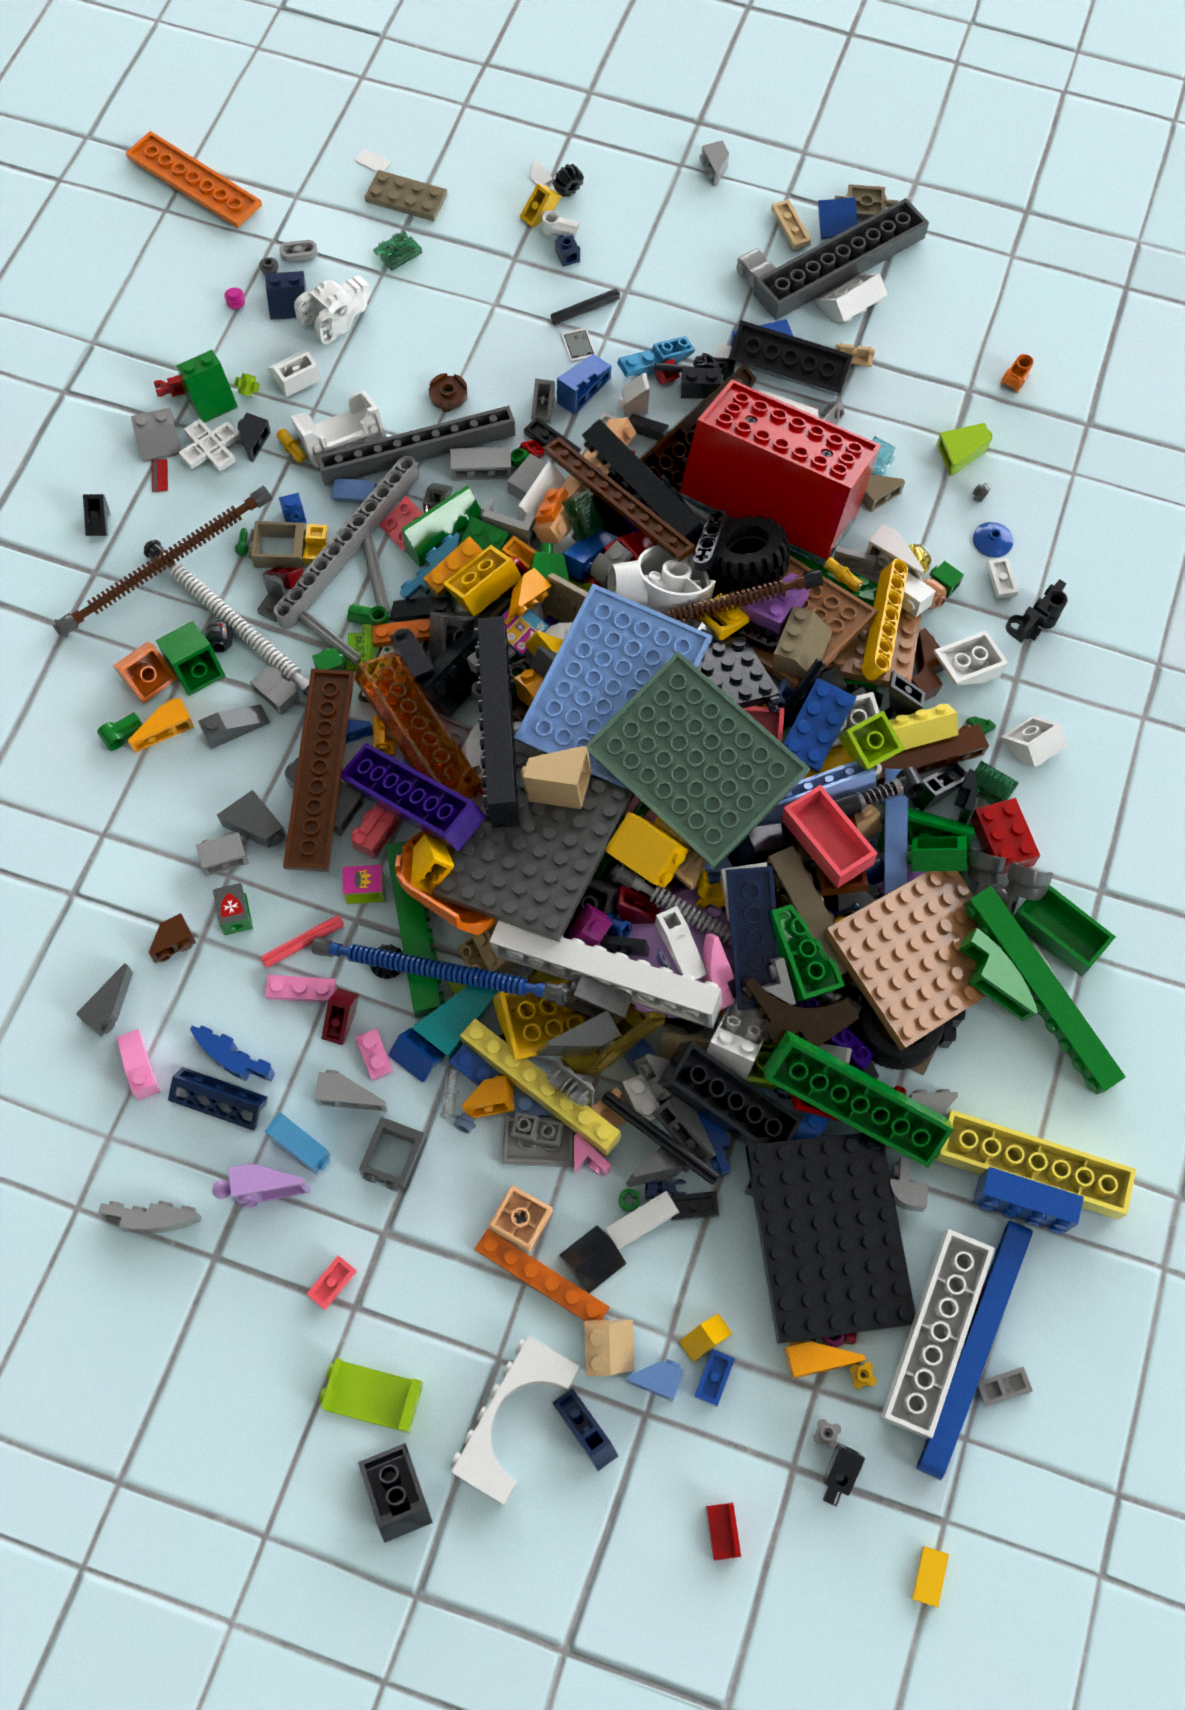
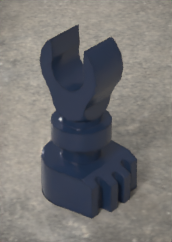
(653, 1187)

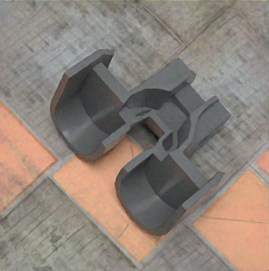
(1022, 881)

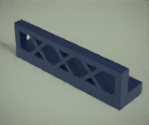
(215, 1089)

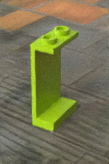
(371, 1395)

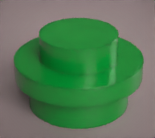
(518, 457)

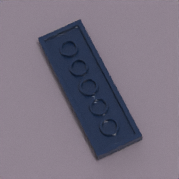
(751, 928)

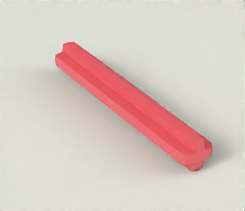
(302, 941)

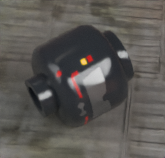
(219, 636)

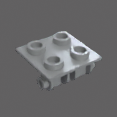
(577, 1090)

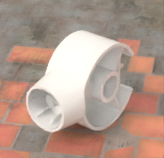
(660, 581)

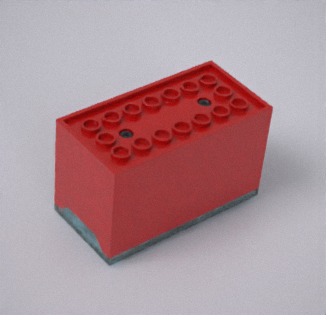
(780, 465)

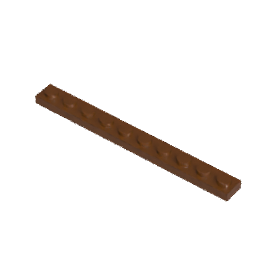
(620, 499)

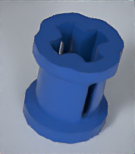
(619, 927)

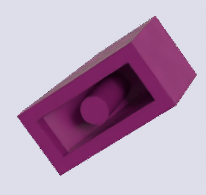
(590, 926)

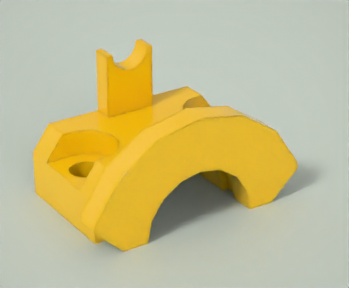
(709, 892)

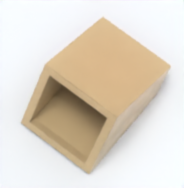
(558, 777)

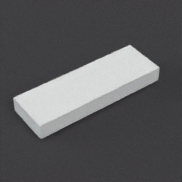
(642, 1220)

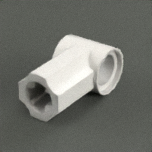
(553, 225)

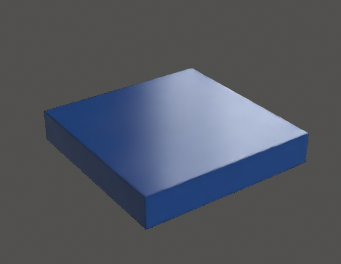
(836, 216)

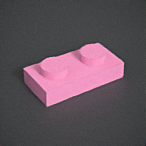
(374, 1054)

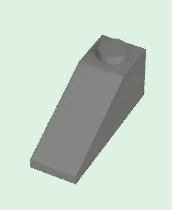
(339, 1091)

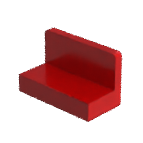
(723, 1531)

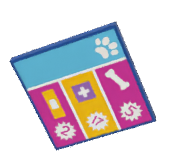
(522, 628)

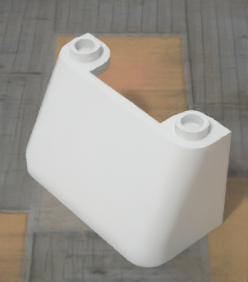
(341, 431)

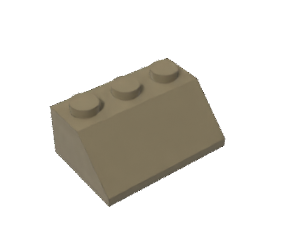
(801, 643)

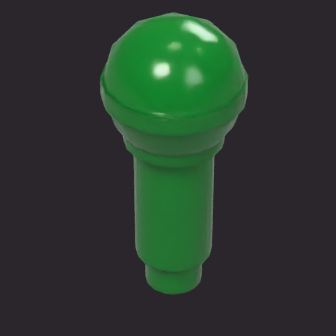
(241, 547)

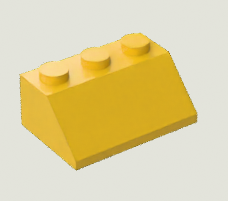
(483, 580)

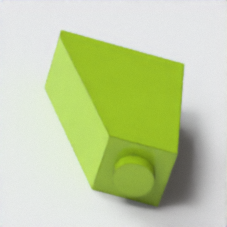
(963, 446)

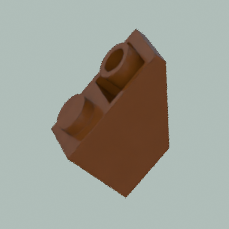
(171, 938)

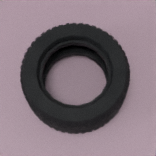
(888, 1053)

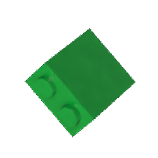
(206, 386)
(190, 658)

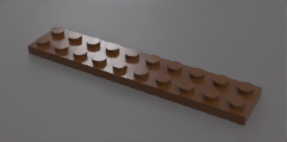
(319, 771)

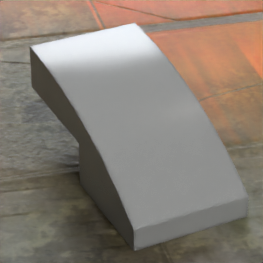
(1004, 1386)

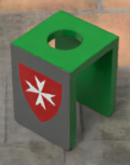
(232, 909)

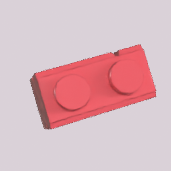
(374, 831)

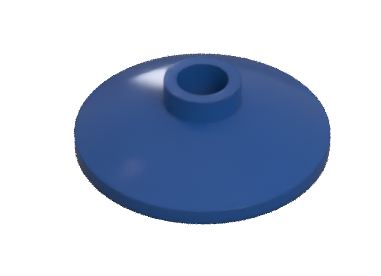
(990, 545)

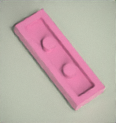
(299, 988)

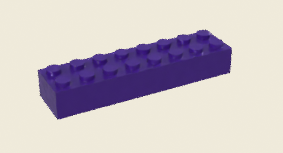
(413, 796)

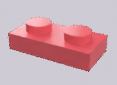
(331, 1283)

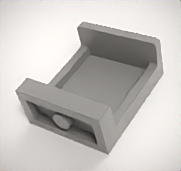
(520, 529)

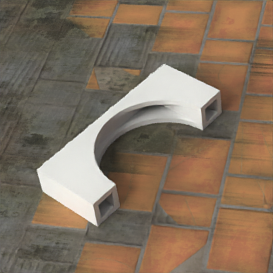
(532, 1366)

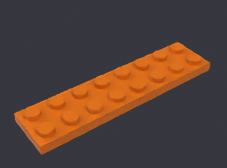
(193, 179)

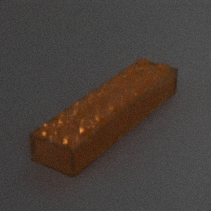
(415, 724)

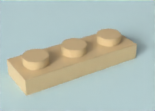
(791, 224)

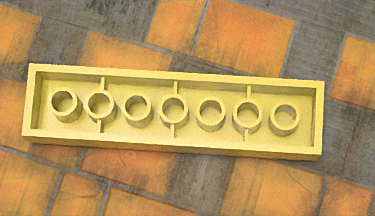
(982, 1145)

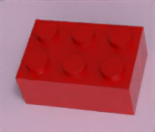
(1005, 833)

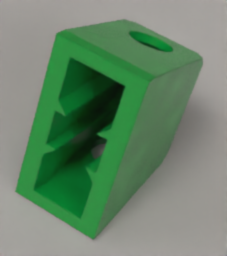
(548, 562)

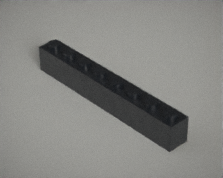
(640, 480)

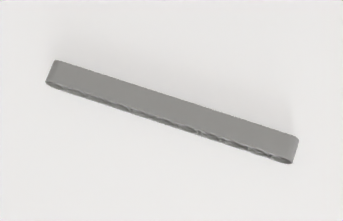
(346, 542)

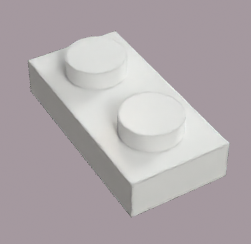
(1002, 578)

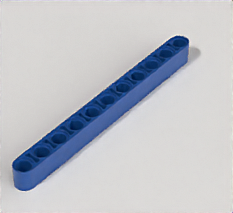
(976, 1348)

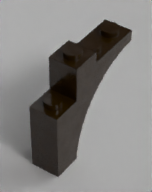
(812, 1023)

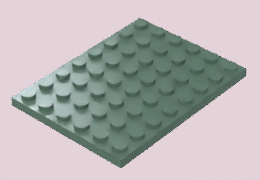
(697, 759)

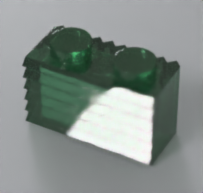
(583, 514)
(993, 784)

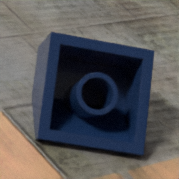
(282, 293)

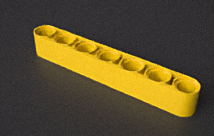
(885, 623)

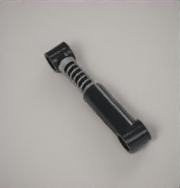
(907, 783)

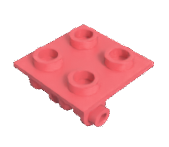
(398, 518)

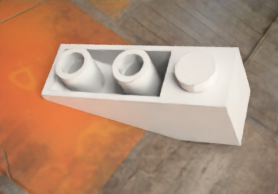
(680, 942)

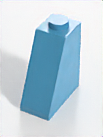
(298, 1143)

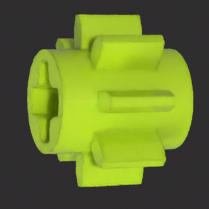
(247, 384)

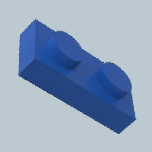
(472, 1065)
(714, 1377)

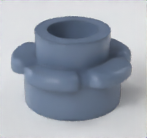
(464, 1123)

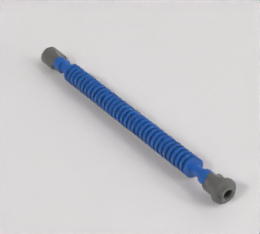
(442, 970)

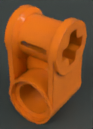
(1018, 372)

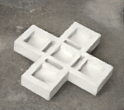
(209, 445)

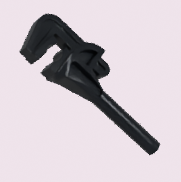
(702, 361)

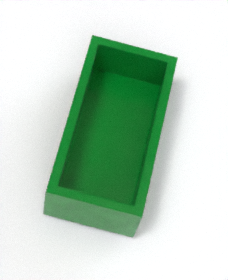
(1064, 930)

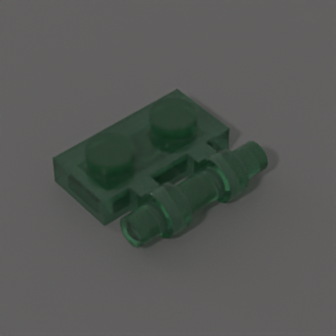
(403, 251)

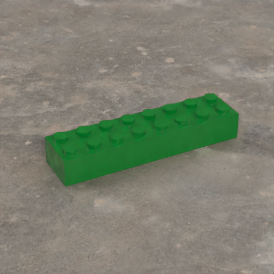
(857, 1099)

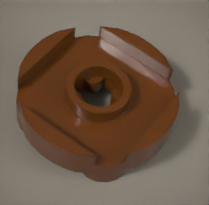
(448, 401)

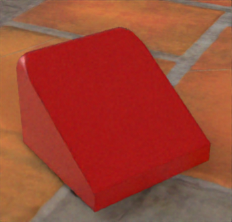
(533, 448)

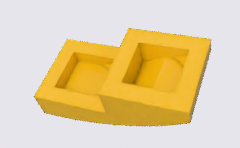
(315, 540)

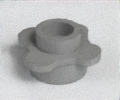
(820, 1436)

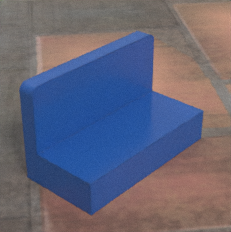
(416, 1054)

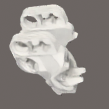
(334, 304)

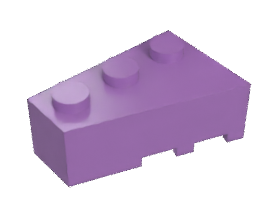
(775, 612)

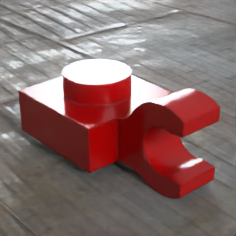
(172, 386)

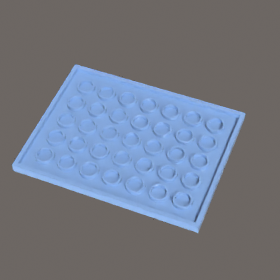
(600, 668)

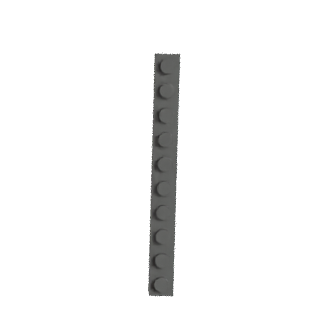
(418, 444)

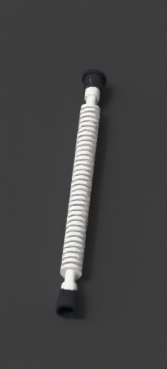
(229, 616)

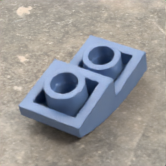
(352, 489)

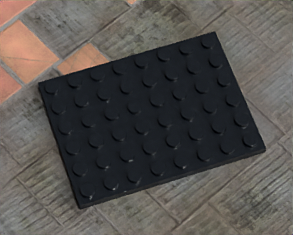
(829, 1236)

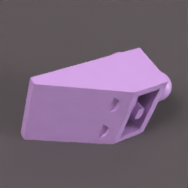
(257, 1184)

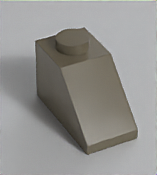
(881, 490)

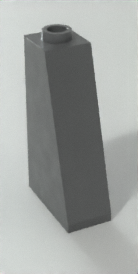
(349, 800)

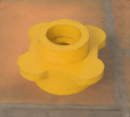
(869, 1378)

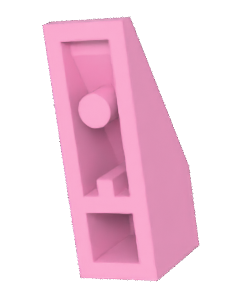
(137, 1065)

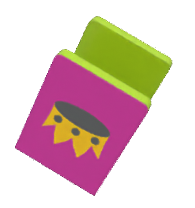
(364, 884)

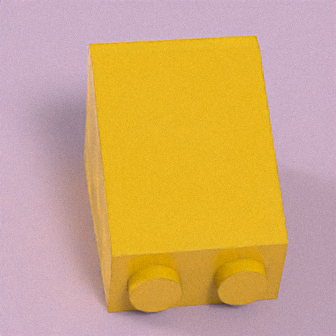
(647, 849)

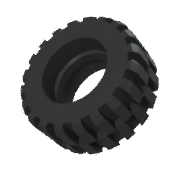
(768, 556)

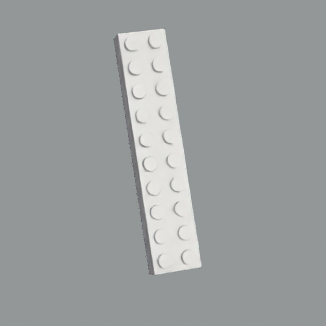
(646, 984)

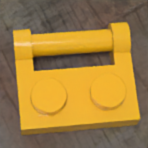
(732, 620)

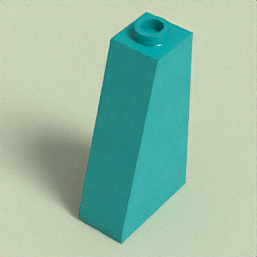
(450, 1019)

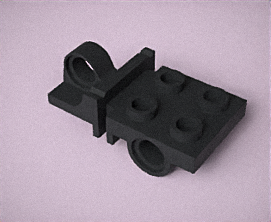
(1043, 614)

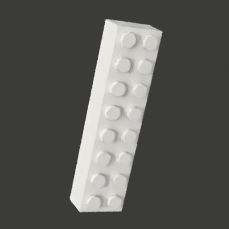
(937, 1334)

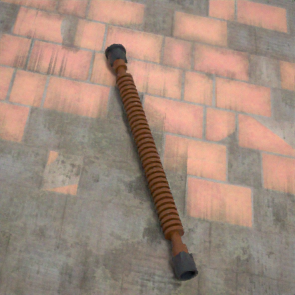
(808, 580)

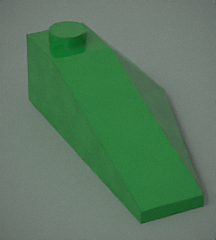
(807, 964)

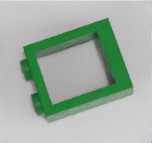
(938, 853)

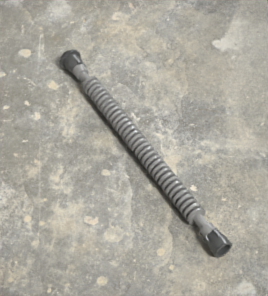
(630, 879)

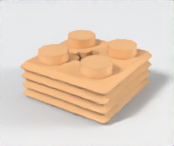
(518, 1203)

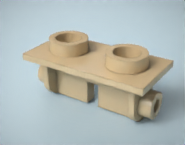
(861, 355)

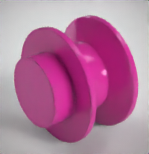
(234, 298)

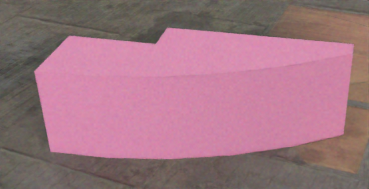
(717, 967)

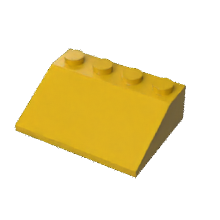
(532, 1021)

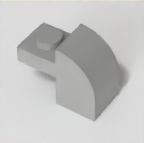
(615, 554)
(907, 1194)

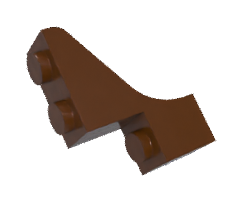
(927, 665)

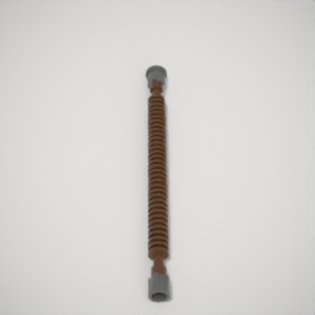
(71, 621)

